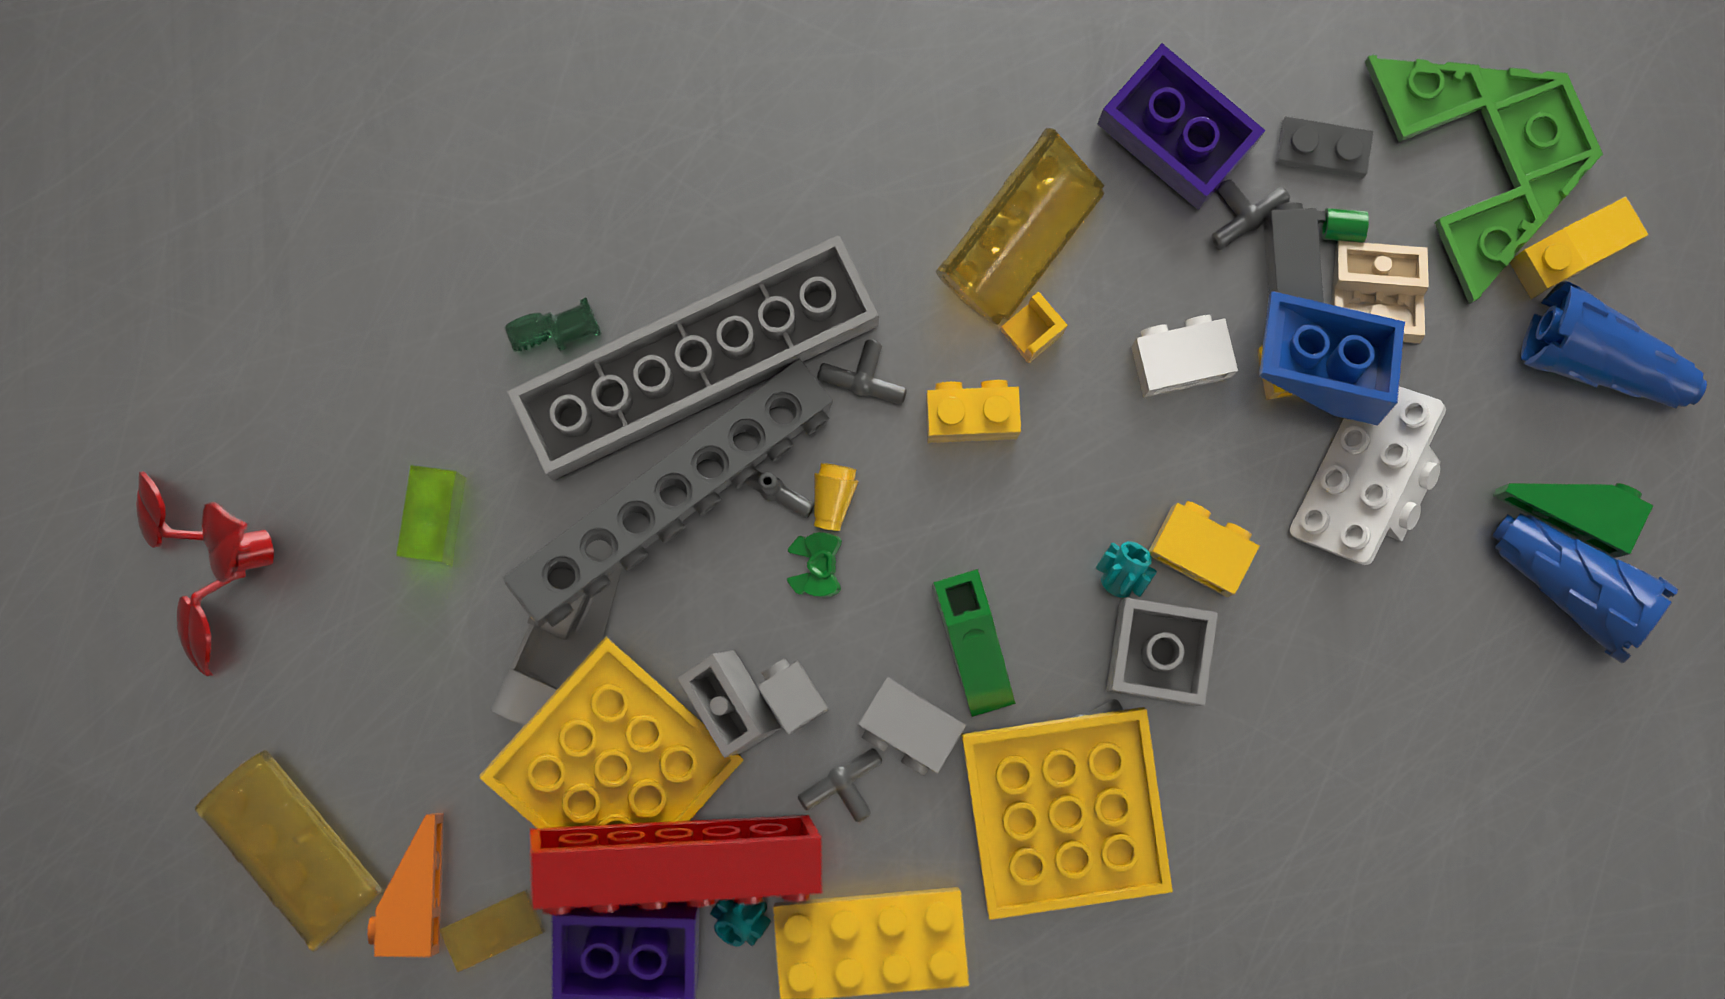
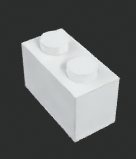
(1184, 355)

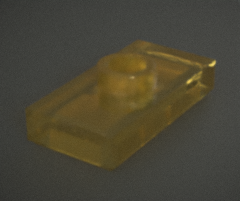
(491, 931)

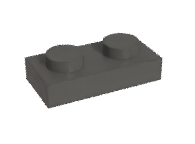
(1324, 147)

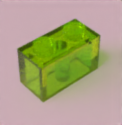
(431, 515)

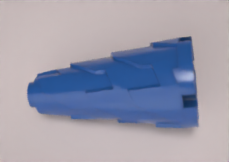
(1603, 347)
(1599, 592)

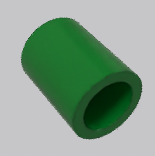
(1345, 225)

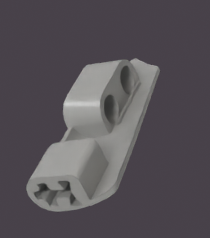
(554, 653)

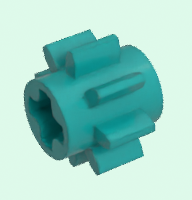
(1126, 569)
(740, 921)

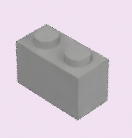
(791, 695)
(729, 703)
(910, 726)

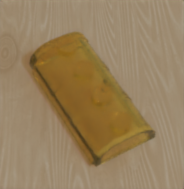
(1022, 229)
(288, 849)

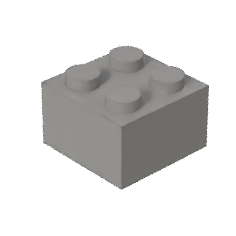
(1162, 652)

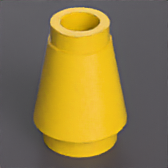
(832, 495)

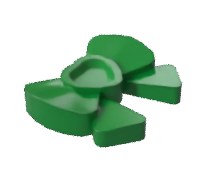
(821, 550)

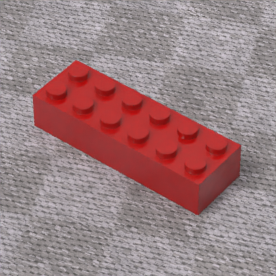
(675, 863)

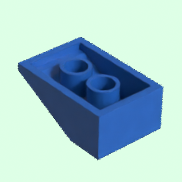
(1333, 356)

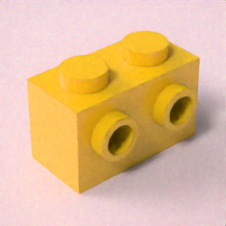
(973, 413)
(1204, 548)

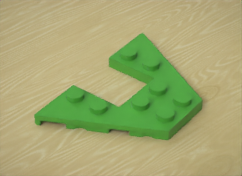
(1537, 134)

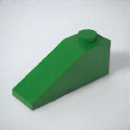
(1593, 513)

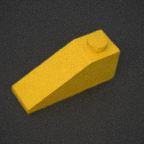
(1577, 247)

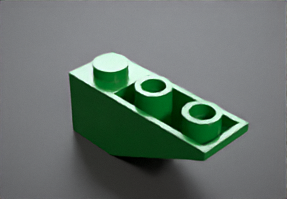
(974, 642)

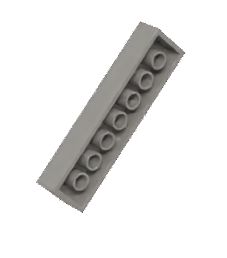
(694, 358)

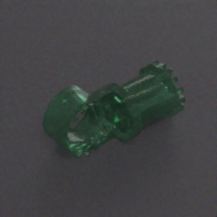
(562, 327)

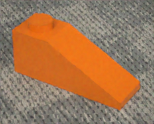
(411, 905)

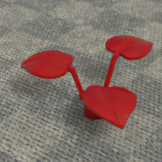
(229, 556)

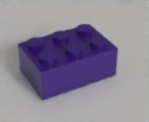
(1180, 126)
(626, 953)

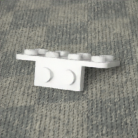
(1372, 480)

